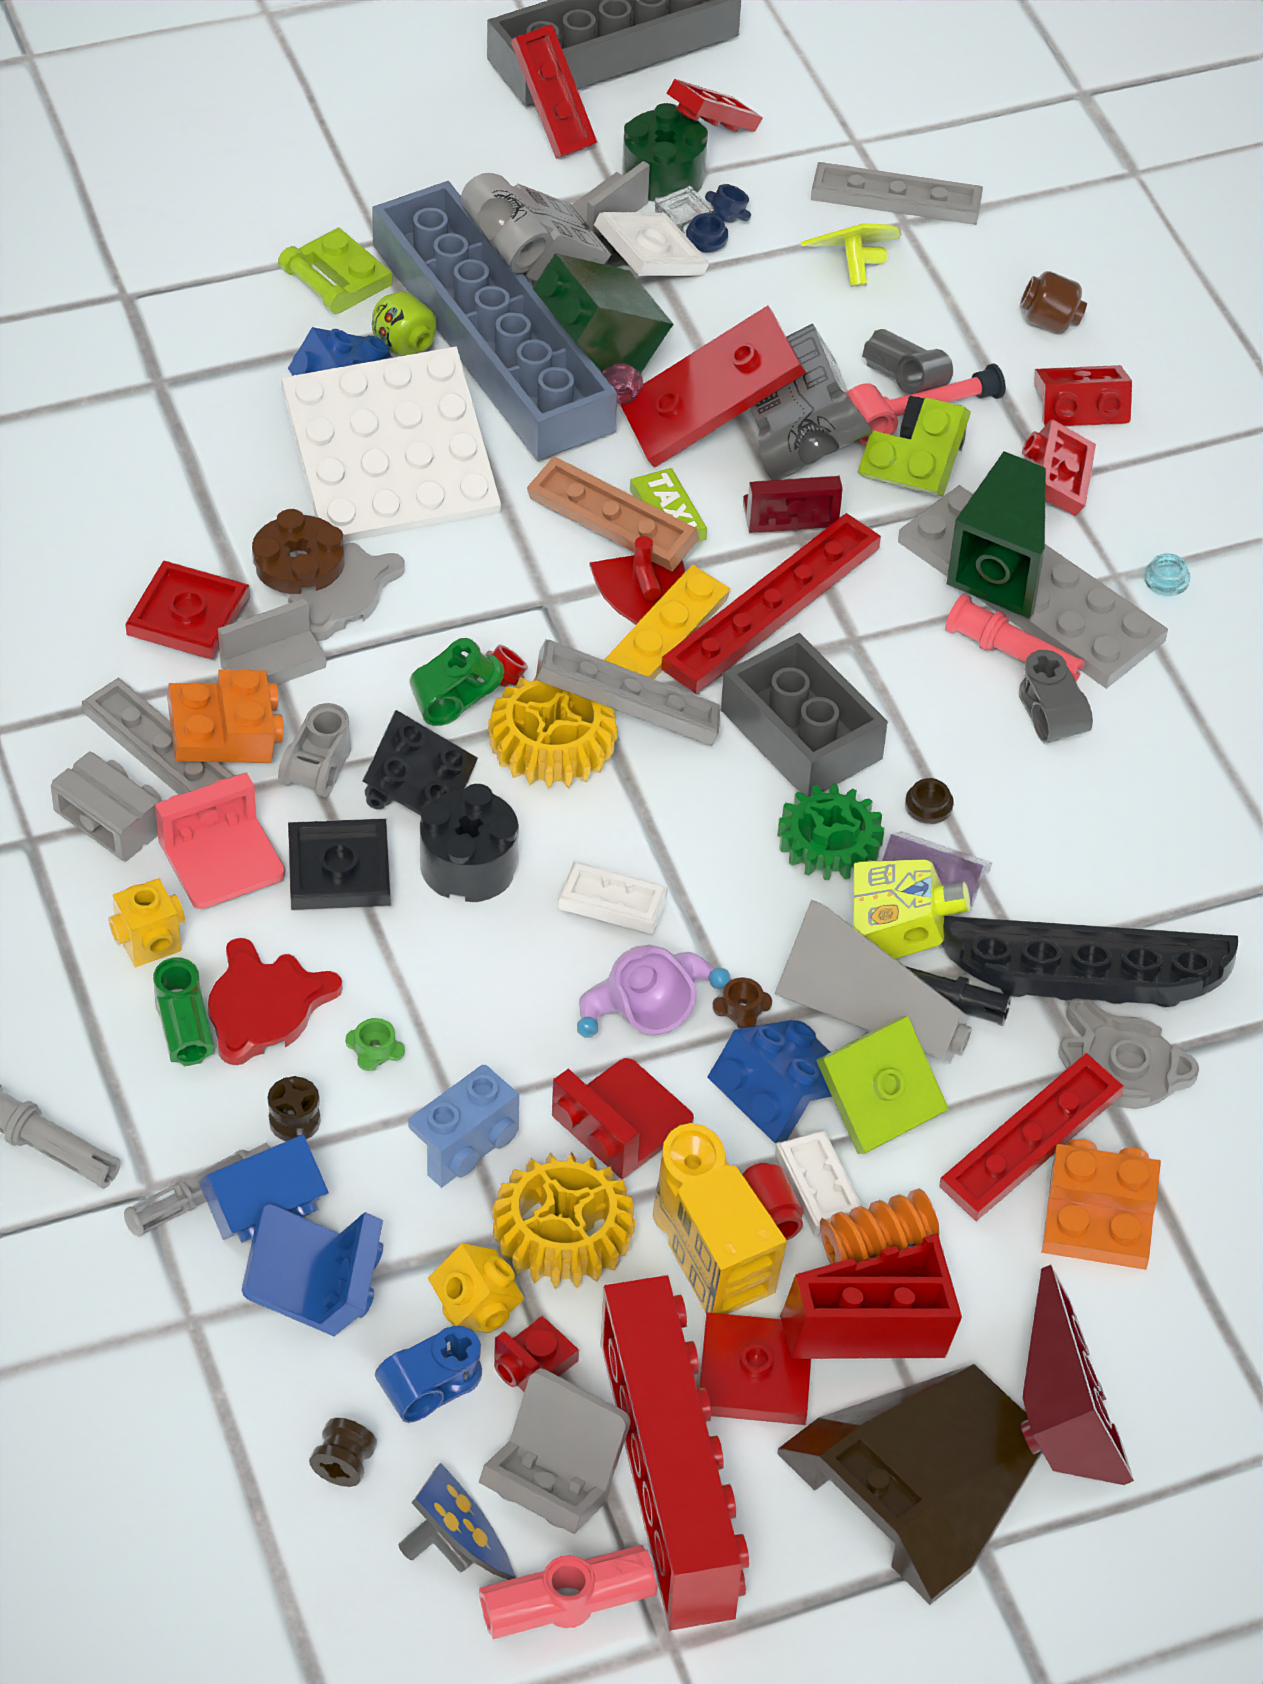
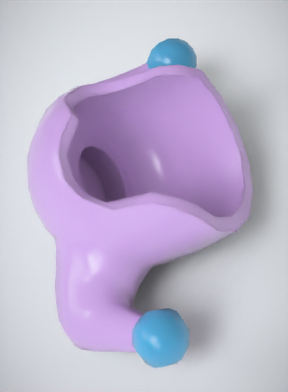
(648, 990)

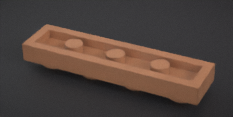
(611, 512)

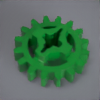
(830, 831)

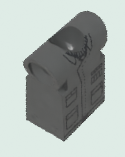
(808, 414)

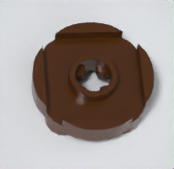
(292, 533)

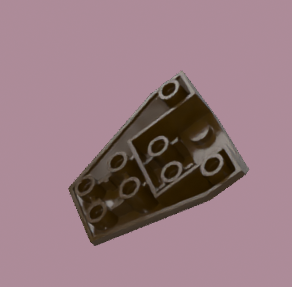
(926, 1468)

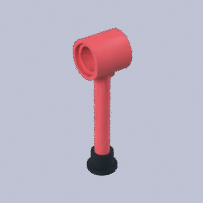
(882, 412)

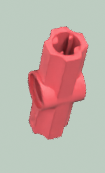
(534, 1598)

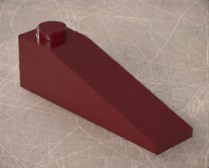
(1065, 1395)

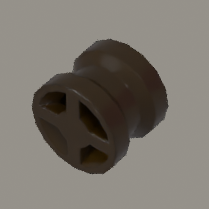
(296, 1095)
(343, 1452)

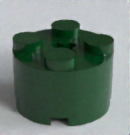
(670, 145)

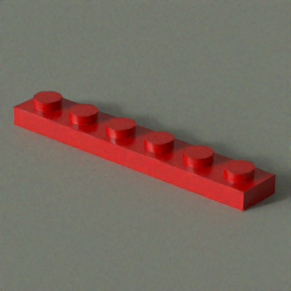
(770, 603)

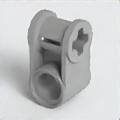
(318, 750)

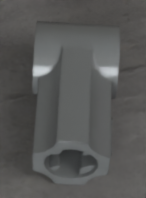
(907, 363)

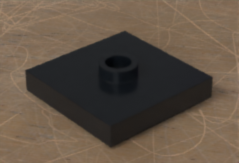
(338, 864)

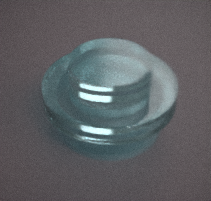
(1167, 575)

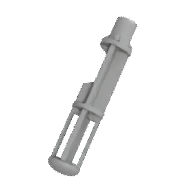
(187, 1195)

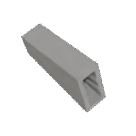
(858, 982)

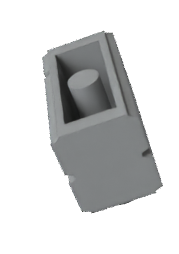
(107, 805)

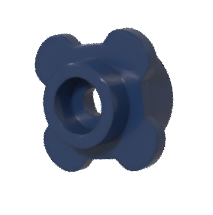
(729, 203)

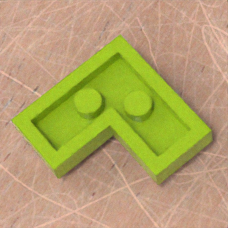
(925, 459)

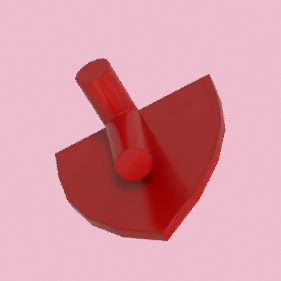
(634, 581)

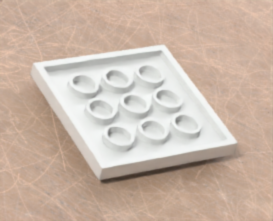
(391, 444)

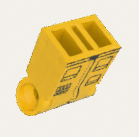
(715, 1223)

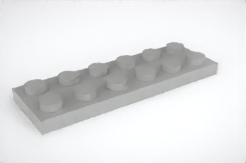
(1070, 606)

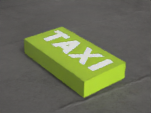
(666, 493)

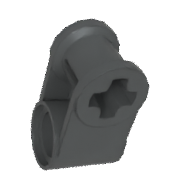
(1053, 698)

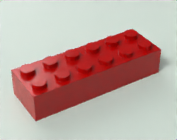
(672, 1454)

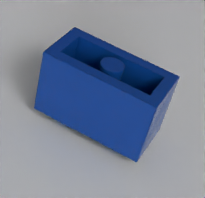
(276, 1176)

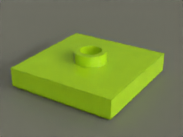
(882, 1084)

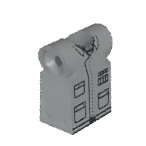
(528, 225)

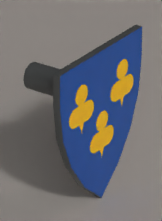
(455, 1527)

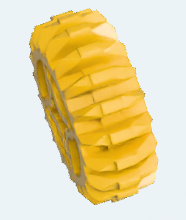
(550, 733)
(556, 1236)

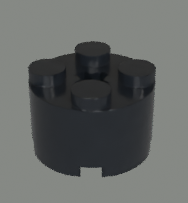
(469, 843)

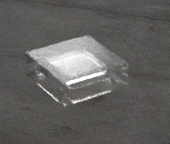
(683, 207)

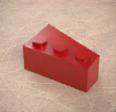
(874, 1307)

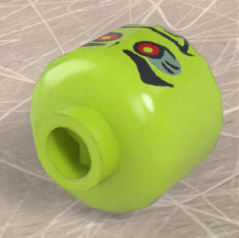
(404, 323)

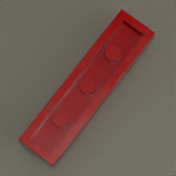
(1031, 1136)

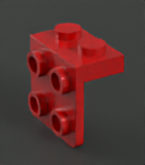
(618, 1114)

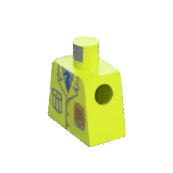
(904, 904)

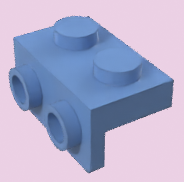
(466, 1124)

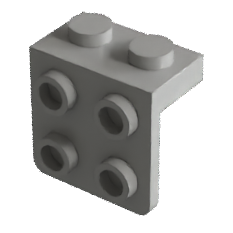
(559, 1452)

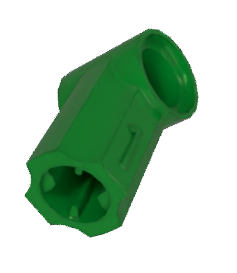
(182, 1011)

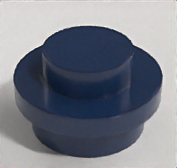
(707, 232)

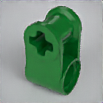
(450, 681)

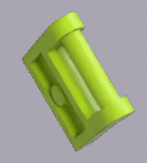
(344, 262)

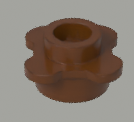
(742, 991)

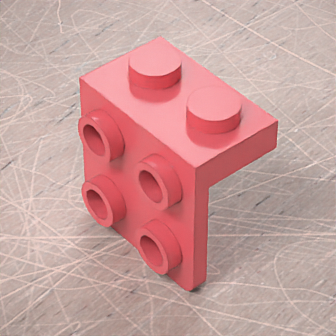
(217, 842)

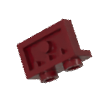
(792, 504)

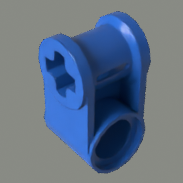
(429, 1375)

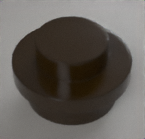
(929, 801)

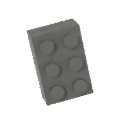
(803, 715)

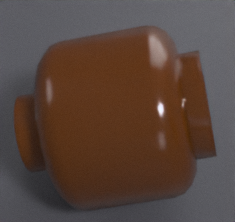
(1053, 302)

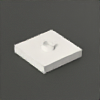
(651, 244)

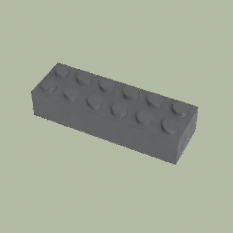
(611, 35)

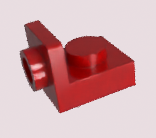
(533, 1349)

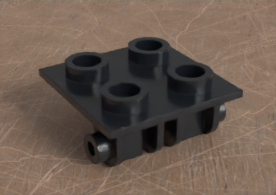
(414, 766)

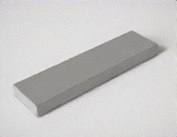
(897, 193)
(628, 692)
(148, 737)

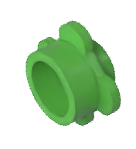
(374, 1032)

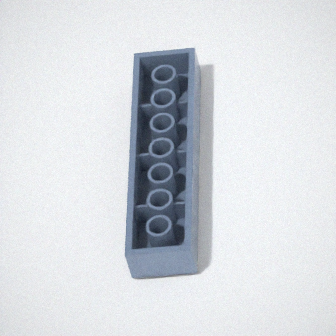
(496, 321)

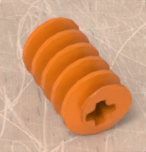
(881, 1226)

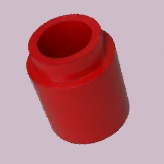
(777, 1196)

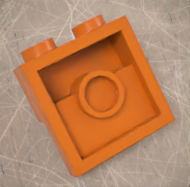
(225, 718)
(1101, 1204)

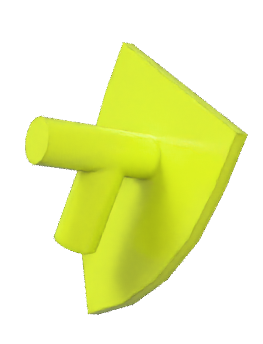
(856, 254)

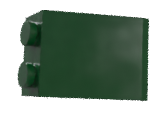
(603, 311)
(1002, 537)

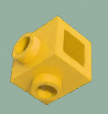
(147, 922)
(476, 1288)

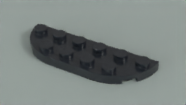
(1090, 960)

